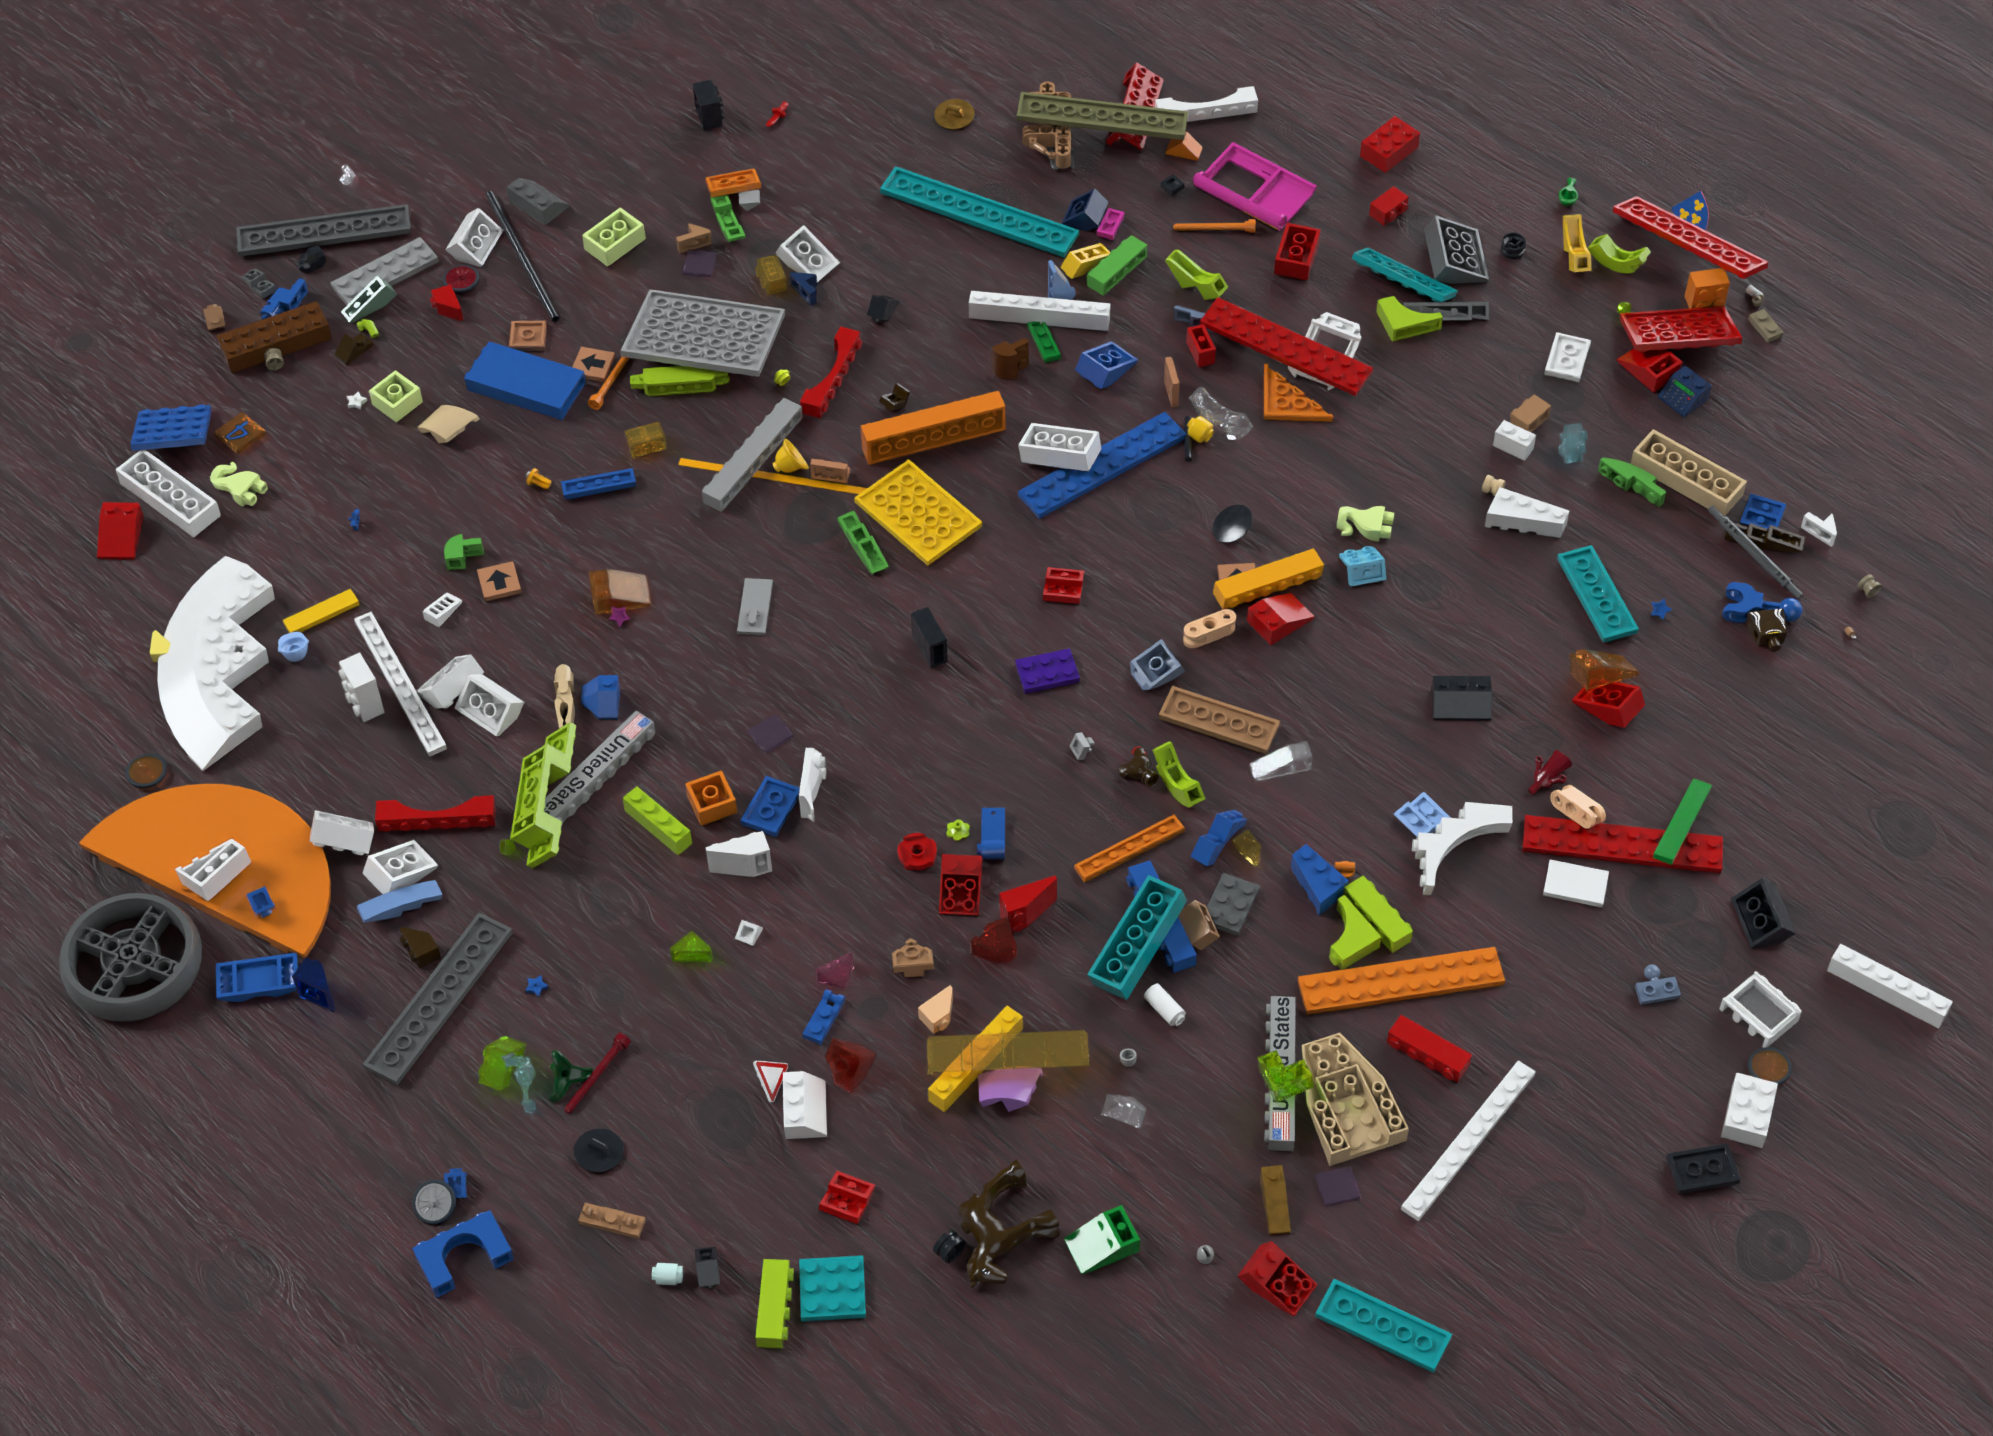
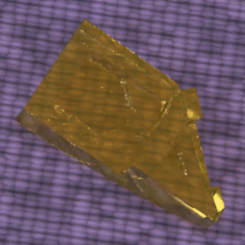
(1248, 847)

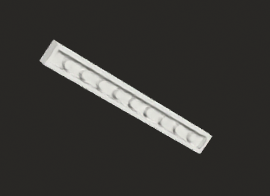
(400, 684)
(1468, 1141)

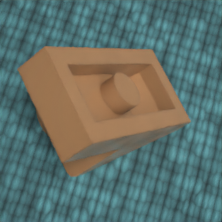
(695, 239)

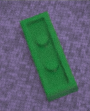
(1044, 341)

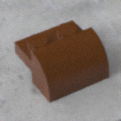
(1009, 359)

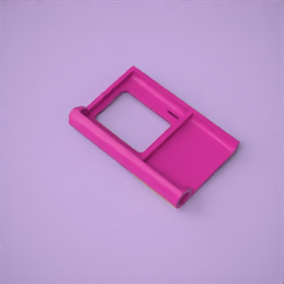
(1273, 202)

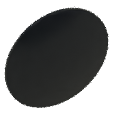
(1232, 523)
(598, 1150)

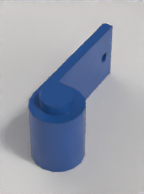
(992, 834)

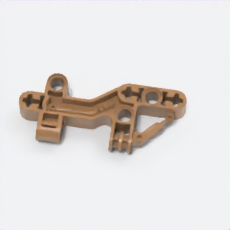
(1047, 135)

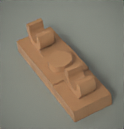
(611, 1220)

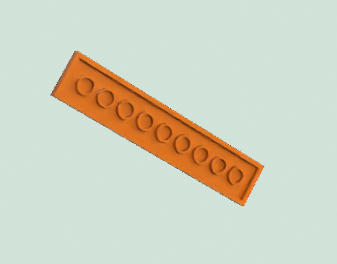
(1401, 980)

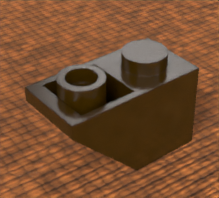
(420, 945)

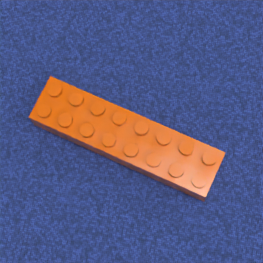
(933, 427)

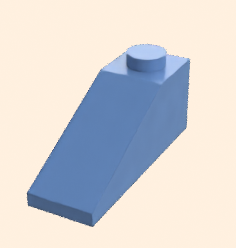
(1058, 284)

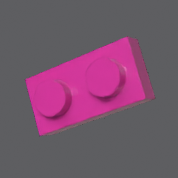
(1110, 224)

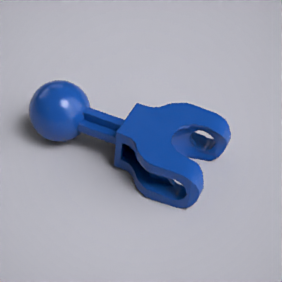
(1752, 601)

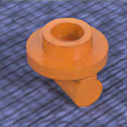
(1345, 868)

